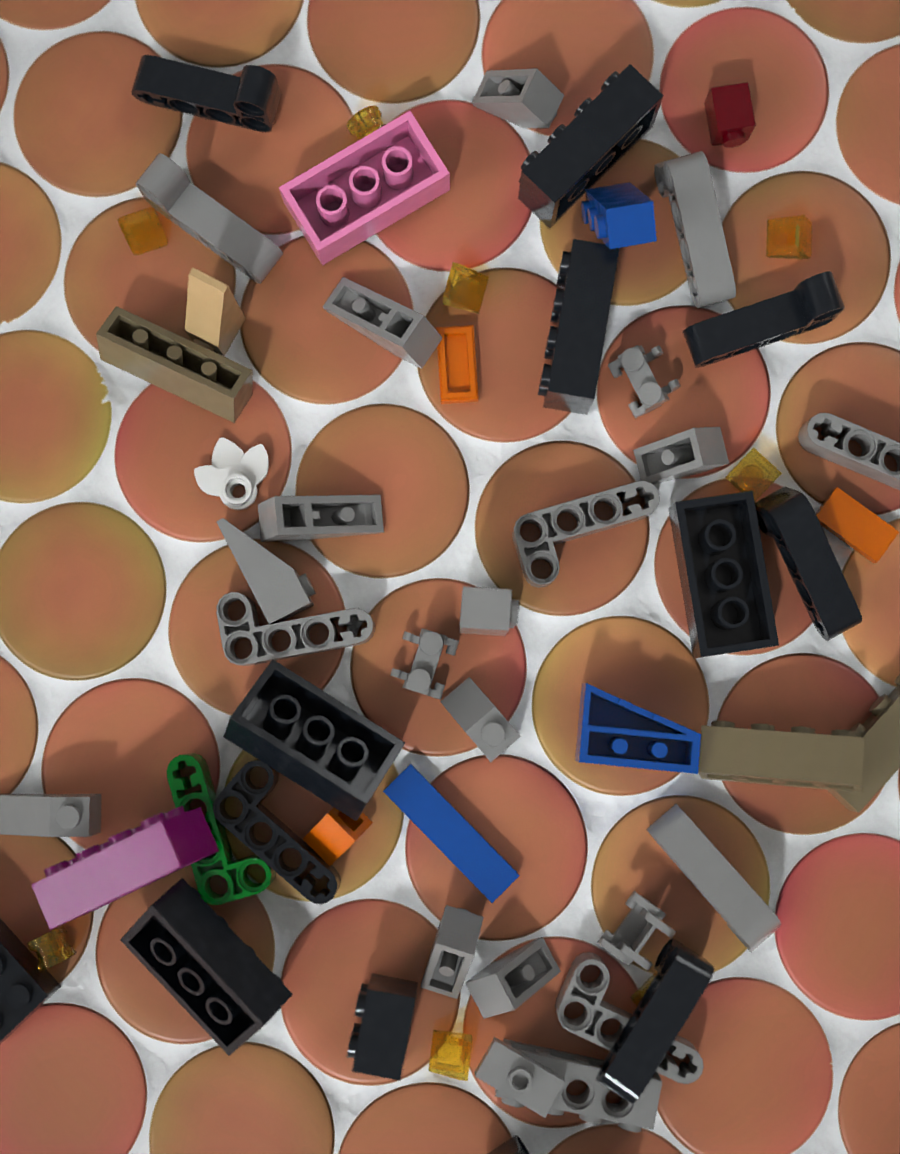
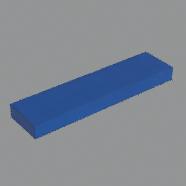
(451, 833)

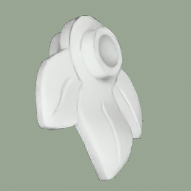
(233, 468)

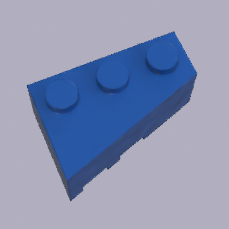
(630, 736)

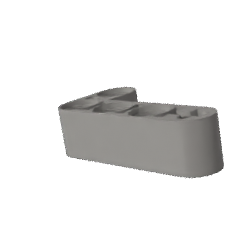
(205, 219)
(698, 227)
(836, 450)
(587, 524)
(298, 630)
(714, 877)
(598, 1011)

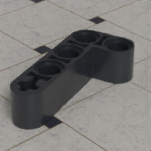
(209, 94)
(766, 322)
(810, 560)
(282, 836)
(655, 1021)

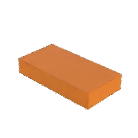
(457, 364)
(856, 525)

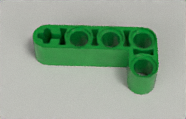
(223, 862)

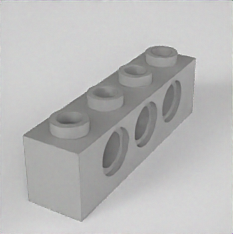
(591, 1103)

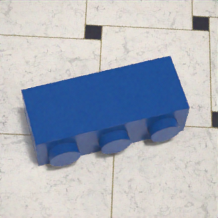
(619, 215)

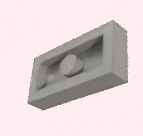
(519, 1077)

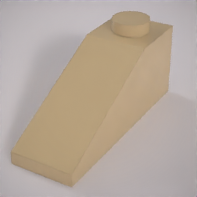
(211, 313)

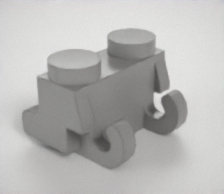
(642, 379)
(426, 662)
(635, 931)

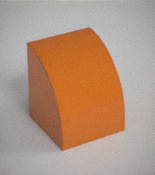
(336, 834)

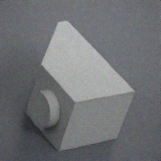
(519, 97)
(682, 455)
(480, 719)
(452, 951)
(513, 978)

